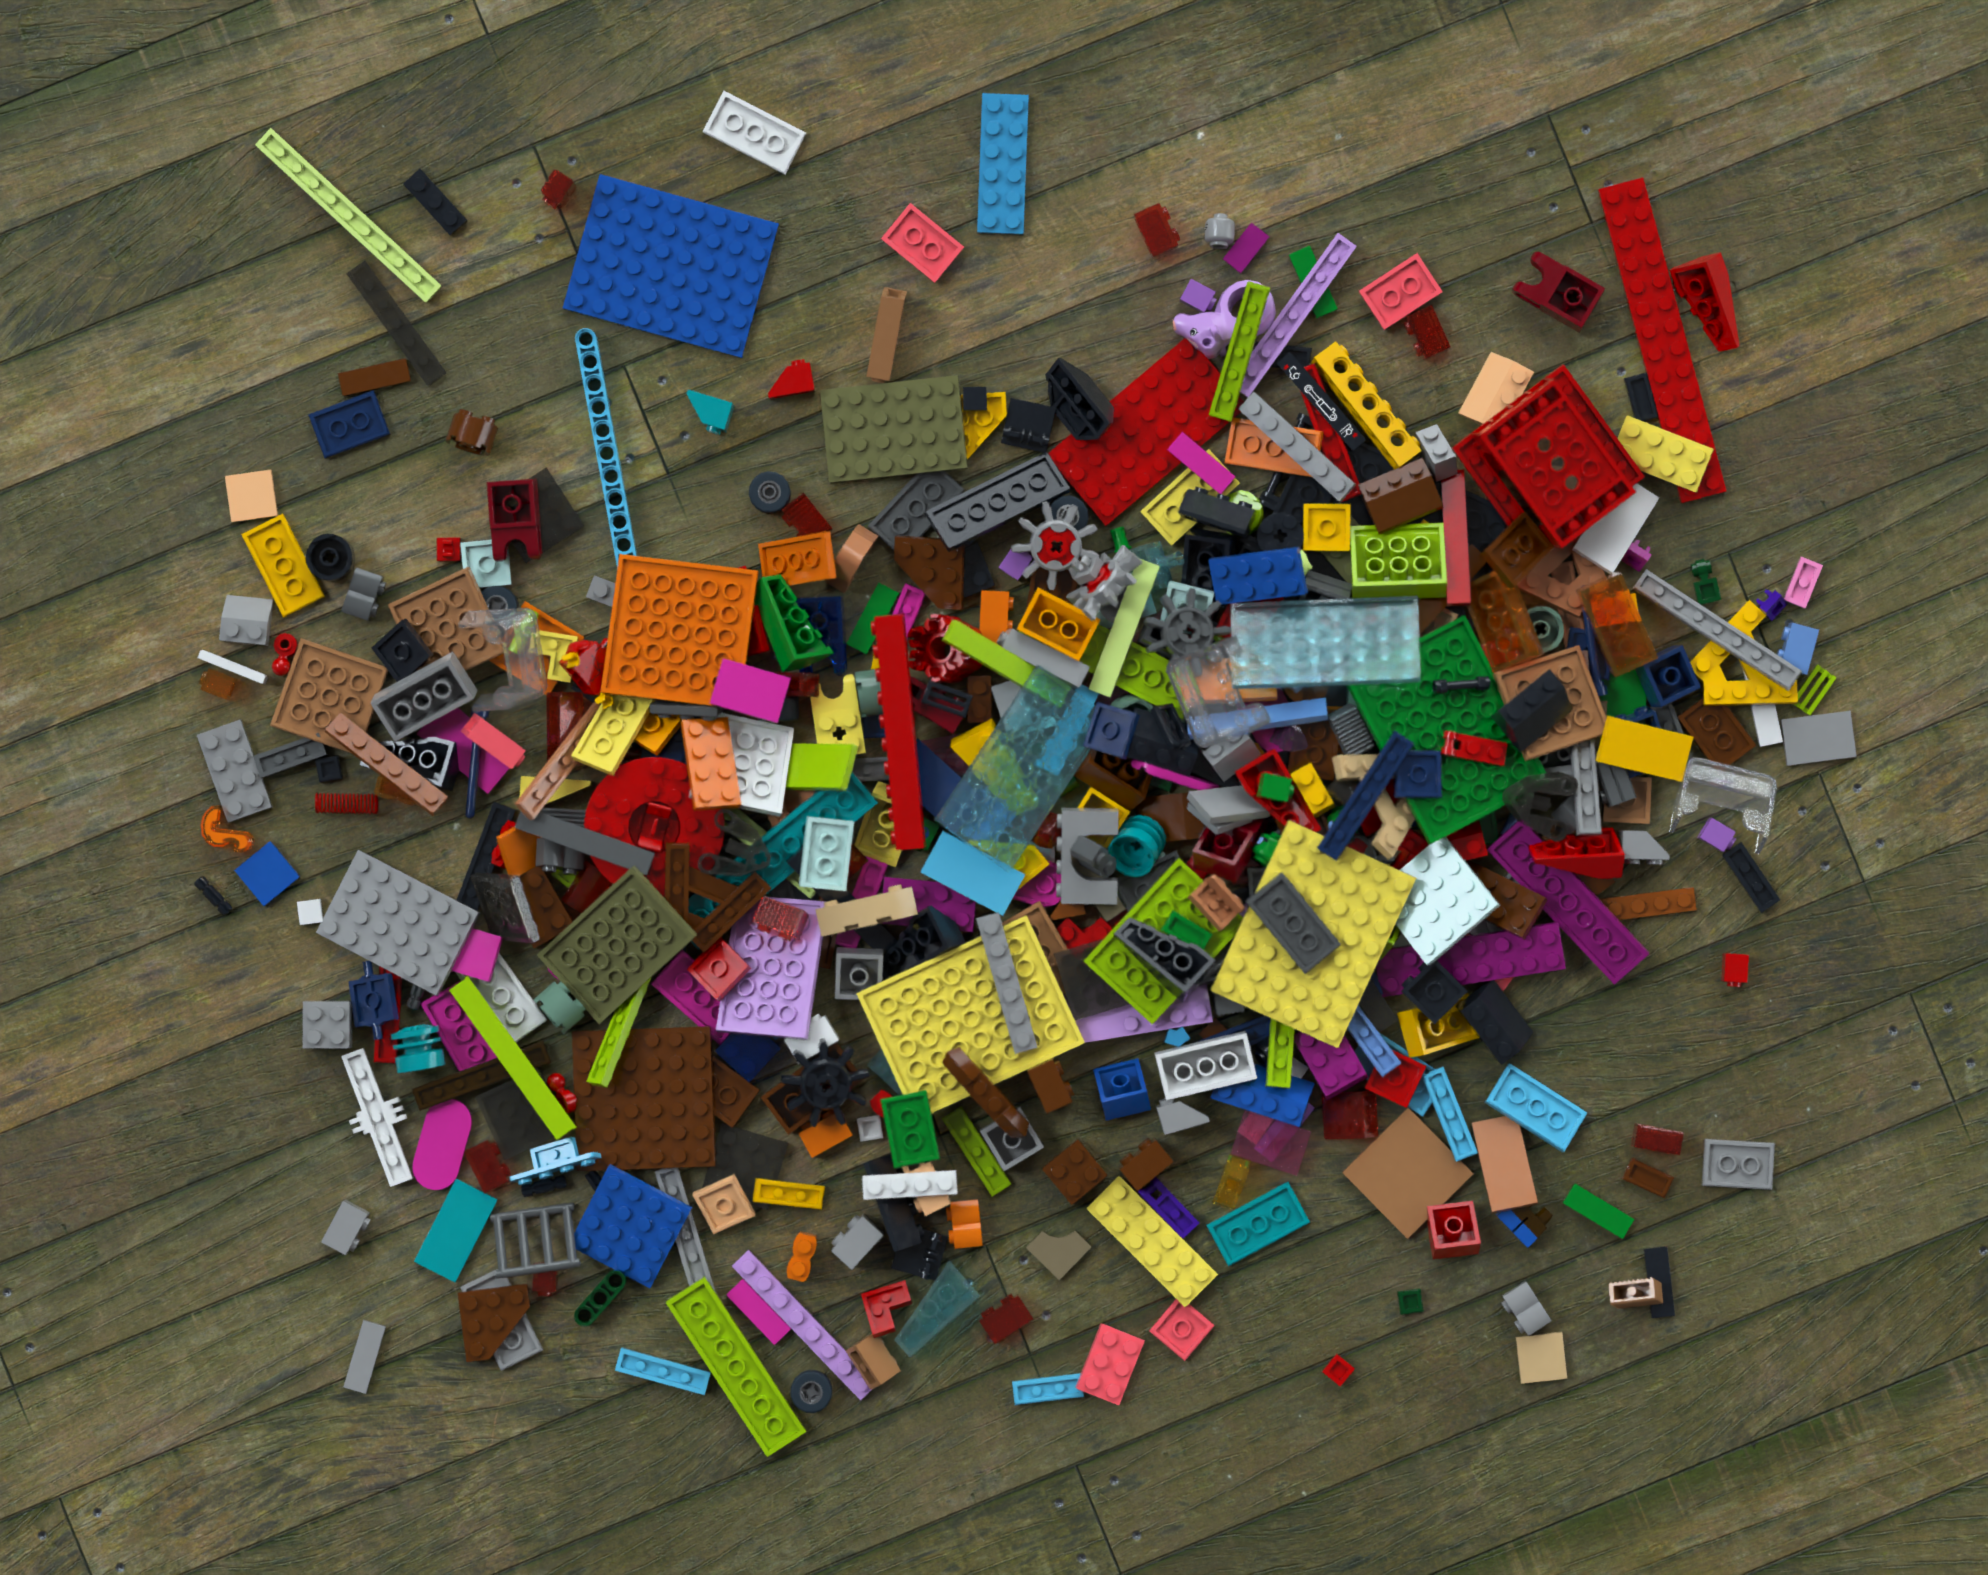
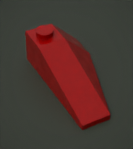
(1708, 292)
(1294, 809)
(1583, 854)

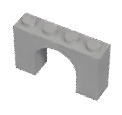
(1074, 886)

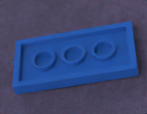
(1258, 575)

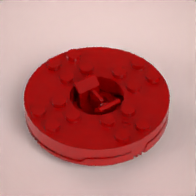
(646, 808)

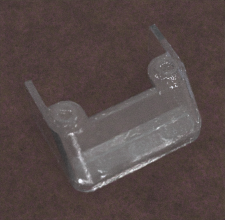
(523, 655)
(1728, 788)

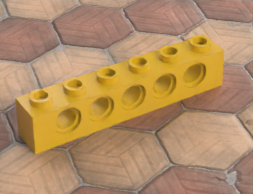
(1367, 419)

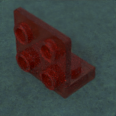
(1350, 1115)

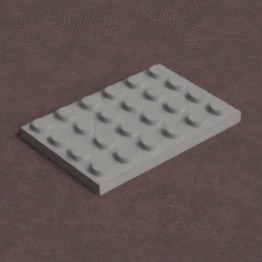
(398, 922)

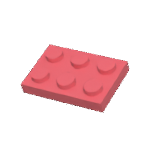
(922, 243)
(1400, 291)
(1109, 1364)

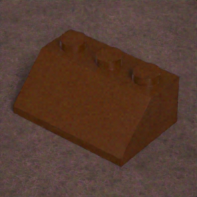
(1400, 496)
(1114, 778)

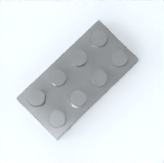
(234, 771)

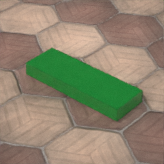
(1303, 262)
(878, 605)
(1598, 1210)

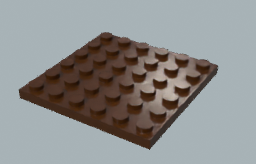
(654, 1106)

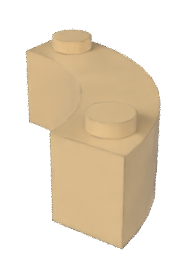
(866, 911)

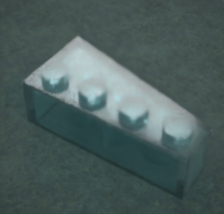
(942, 1305)

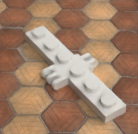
(377, 1117)

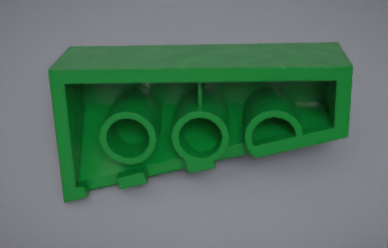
(788, 625)

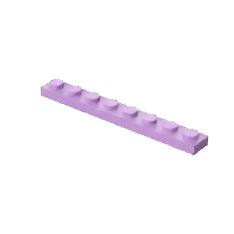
(1296, 311)
(801, 1322)

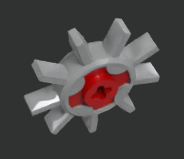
(1041, 539)
(1108, 585)

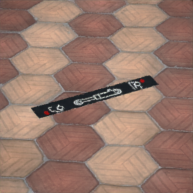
(1321, 401)

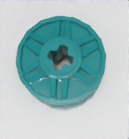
(1137, 845)
(417, 1048)

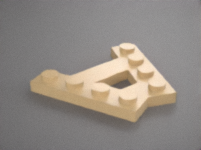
(1395, 817)

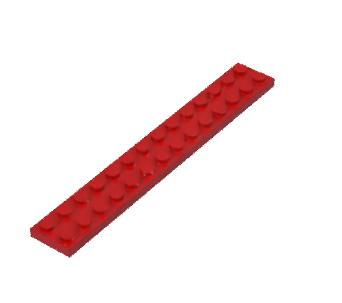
(1658, 323)

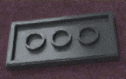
(908, 508)
(1293, 922)

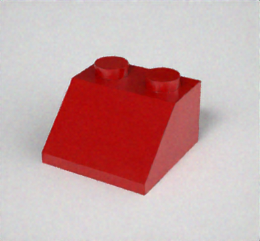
(1469, 841)
(1453, 1230)

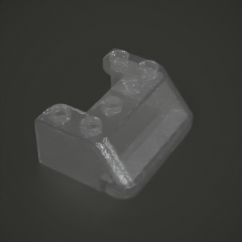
(1206, 694)

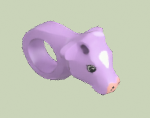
(1213, 330)

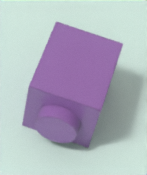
(1198, 297)
(1015, 563)
(1717, 835)

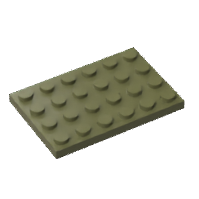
(894, 429)
(617, 944)

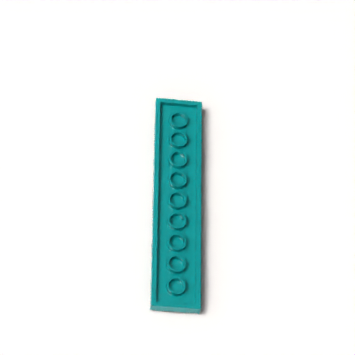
(789, 834)

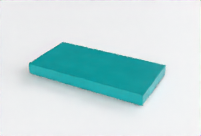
(1258, 1223)
(455, 1230)

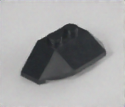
(1078, 401)

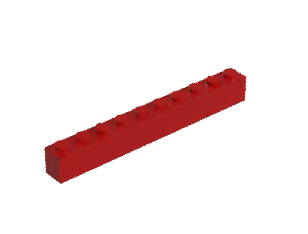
(899, 731)

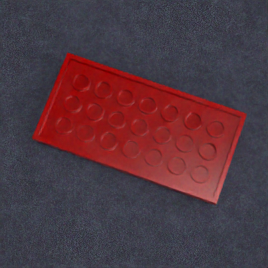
(1146, 421)

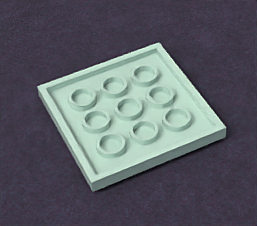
(1443, 901)

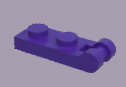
(1169, 1208)

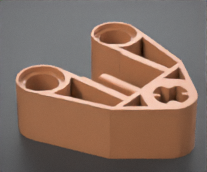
(851, 556)

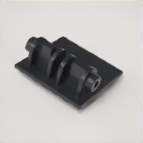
(1028, 425)
(922, 1258)

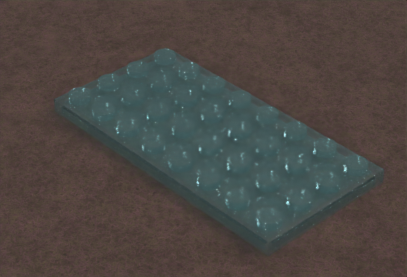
(1326, 642)
(1020, 770)

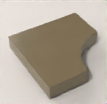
(1058, 1253)

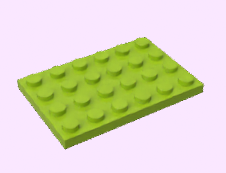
(1124, 972)

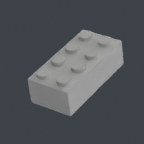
(423, 696)

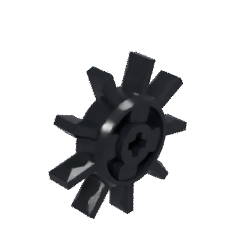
(830, 1095)

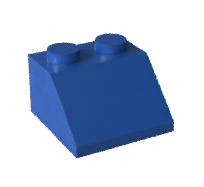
(1122, 1089)

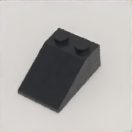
(1198, 549)

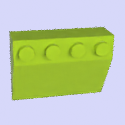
(1399, 561)

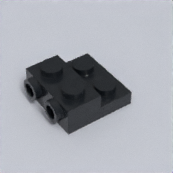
(1433, 991)

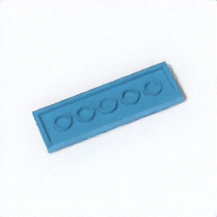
(1002, 164)

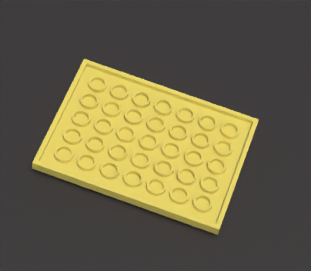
(1355, 901)
(957, 1005)

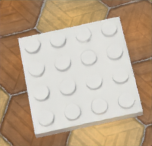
(760, 762)

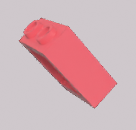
(493, 741)

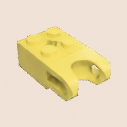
(839, 712)

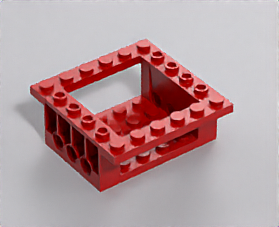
(1577, 434)

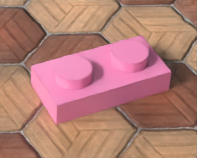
(1802, 582)

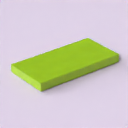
(820, 766)

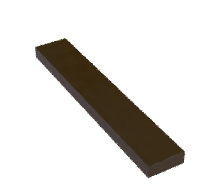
(474, 1078)

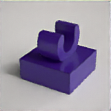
(1773, 605)

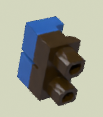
(1530, 1228)

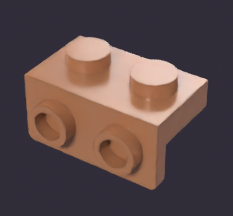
(1216, 901)

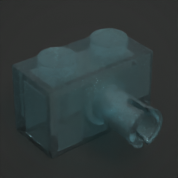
(1154, 554)

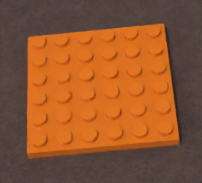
(676, 627)

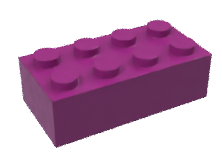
(935, 894)

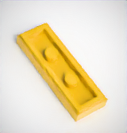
(788, 1193)

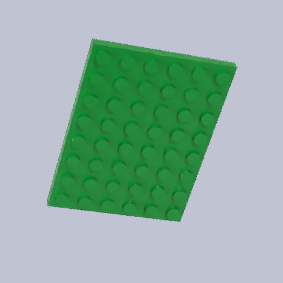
(1422, 717)

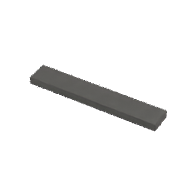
(586, 841)

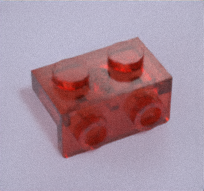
(487, 1165)

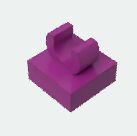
(1636, 556)

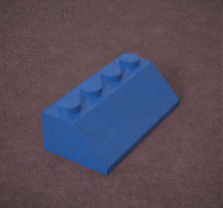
(1277, 1103)

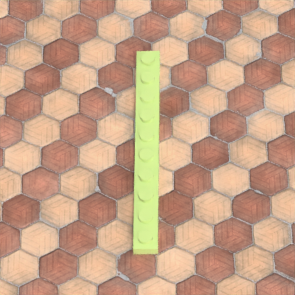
(348, 215)

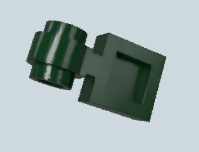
(1705, 589)

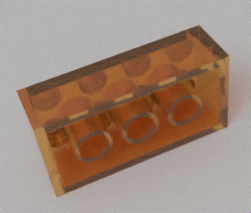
(1502, 623)
(1616, 624)

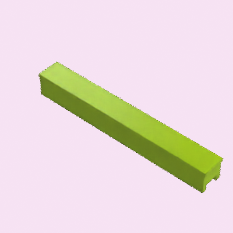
(512, 1058)

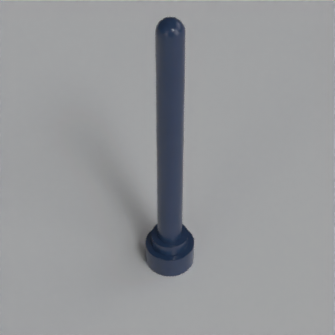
(1600, 687)
(474, 772)

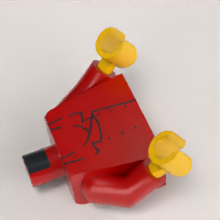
(585, 665)

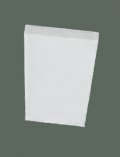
(754, 132)
(1613, 534)
(509, 1000)

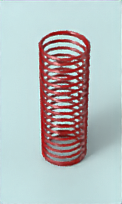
(318, 798)

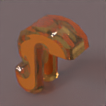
(219, 837)

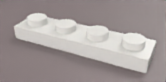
(909, 1184)

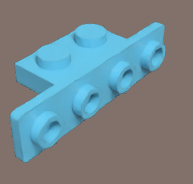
(555, 1157)

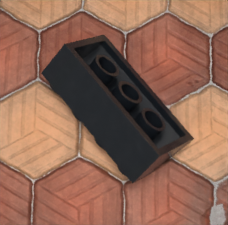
(896, 1212)

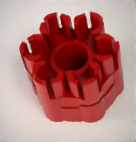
(931, 655)

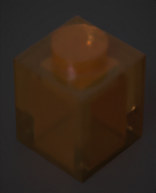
(217, 683)

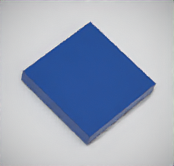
(267, 873)

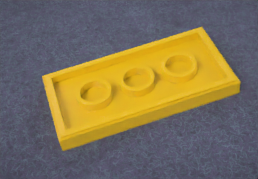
(283, 565)
(1644, 748)

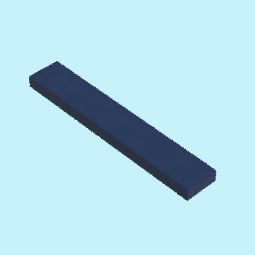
(1365, 795)

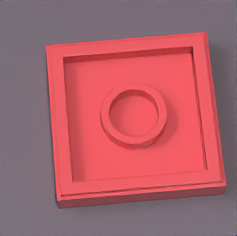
(1181, 1328)

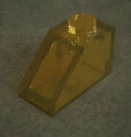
(1231, 1181)

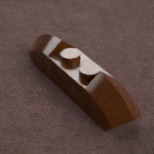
(986, 1093)

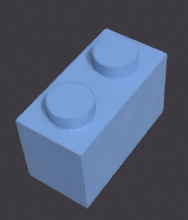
(1798, 645)

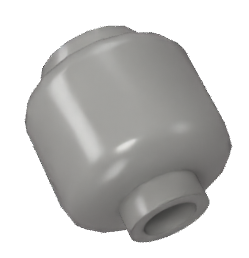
(1219, 231)

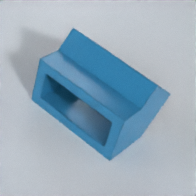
(1176, 1037)

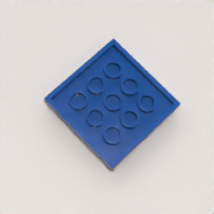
(630, 1226)

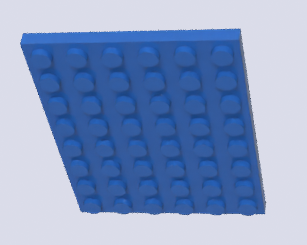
(670, 266)

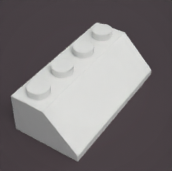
(1205, 1065)

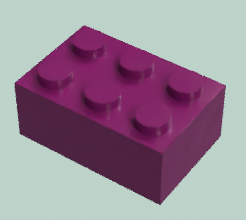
(1331, 1066)

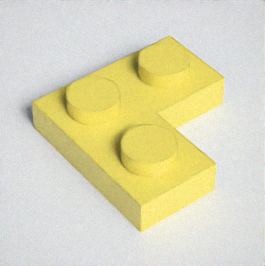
(556, 646)

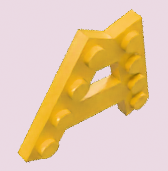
(1755, 690)

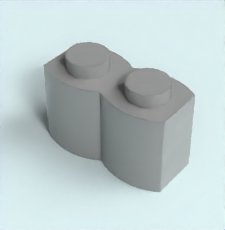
(1526, 1309)

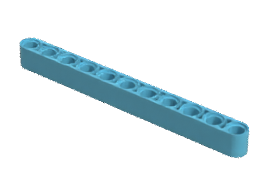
(605, 442)

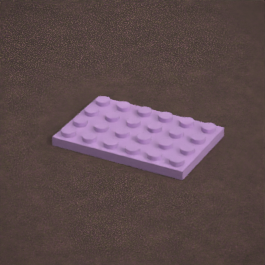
(781, 984)

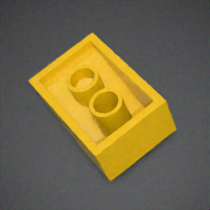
(1425, 1037)

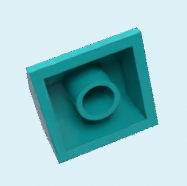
(713, 412)

